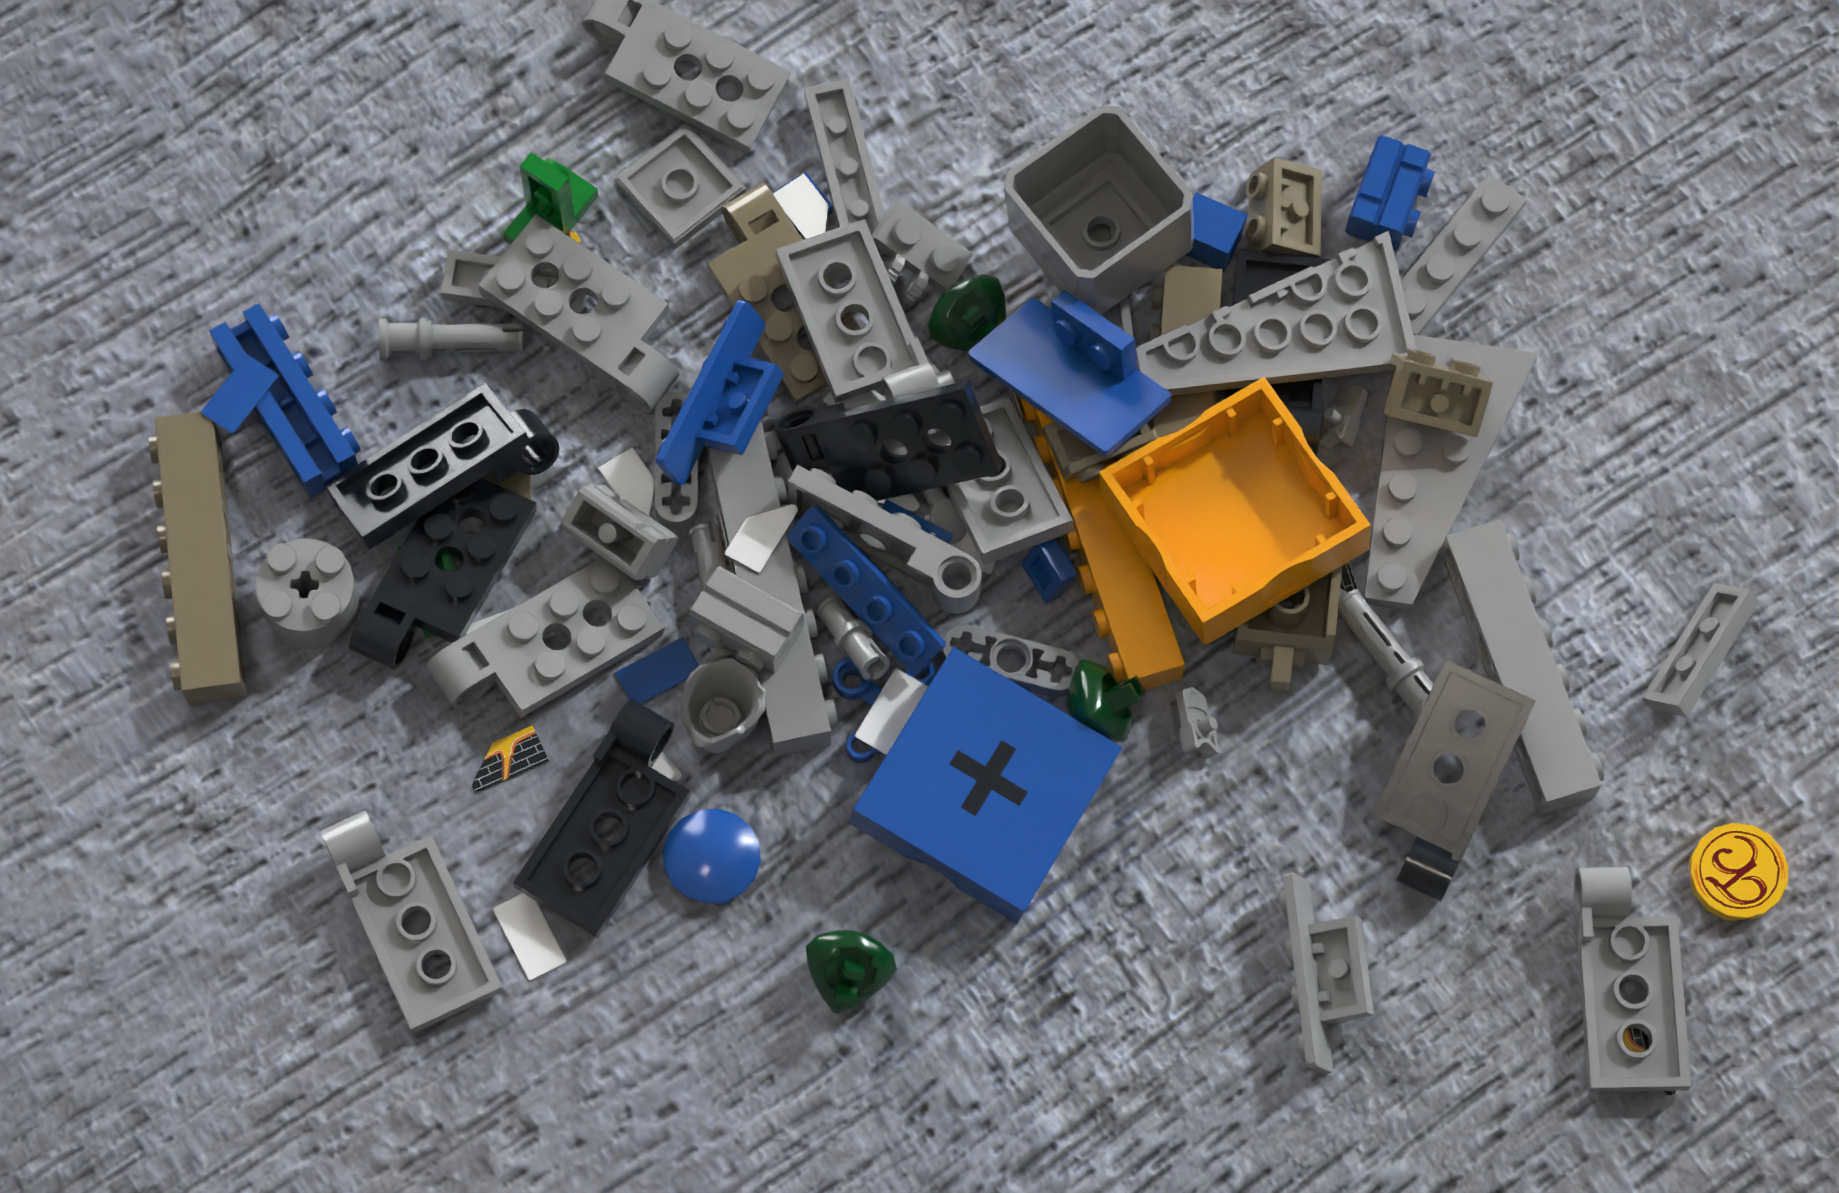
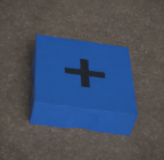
(984, 784)

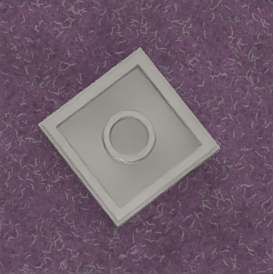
(679, 186)

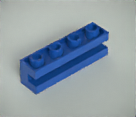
(290, 409)

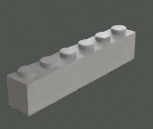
(1519, 656)

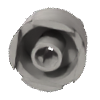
(331, 603)

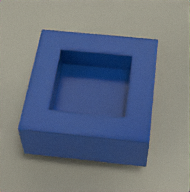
(1049, 569)

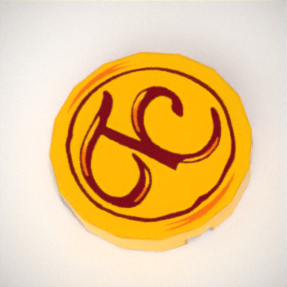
(1738, 872)

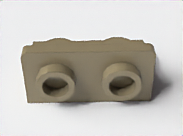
(1284, 209)
(1438, 394)

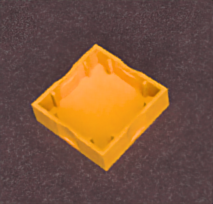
(1234, 511)

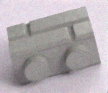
(618, 532)
(745, 621)

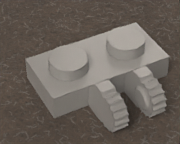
(921, 249)

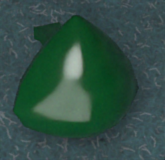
(968, 312)
(1101, 702)
(848, 967)

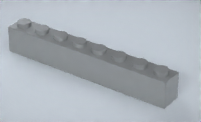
(794, 697)

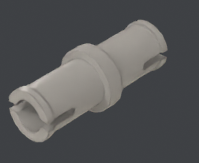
(853, 638)

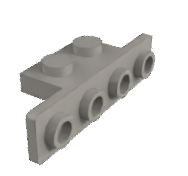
(1328, 972)

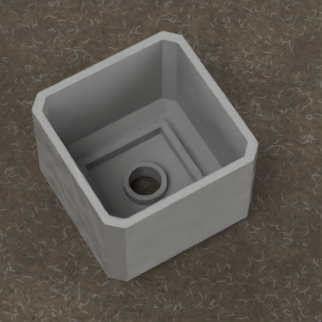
(1092, 177)

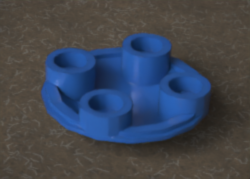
(711, 856)

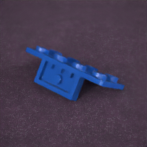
(1073, 370)

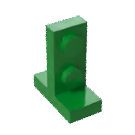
(551, 194)

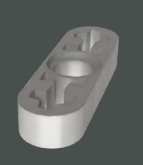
(663, 492)
(1048, 658)

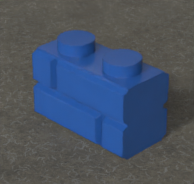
(1389, 191)

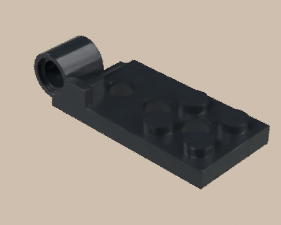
(501, 446)

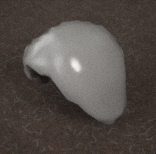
(722, 704)

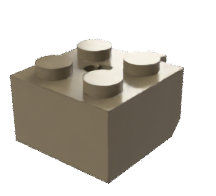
(1294, 634)

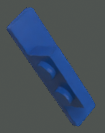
(724, 399)
(866, 590)

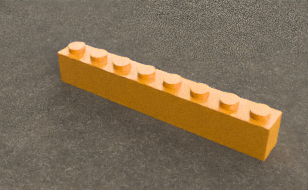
(1117, 577)

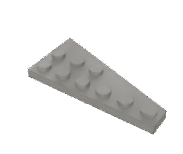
(1302, 328)
(1431, 473)

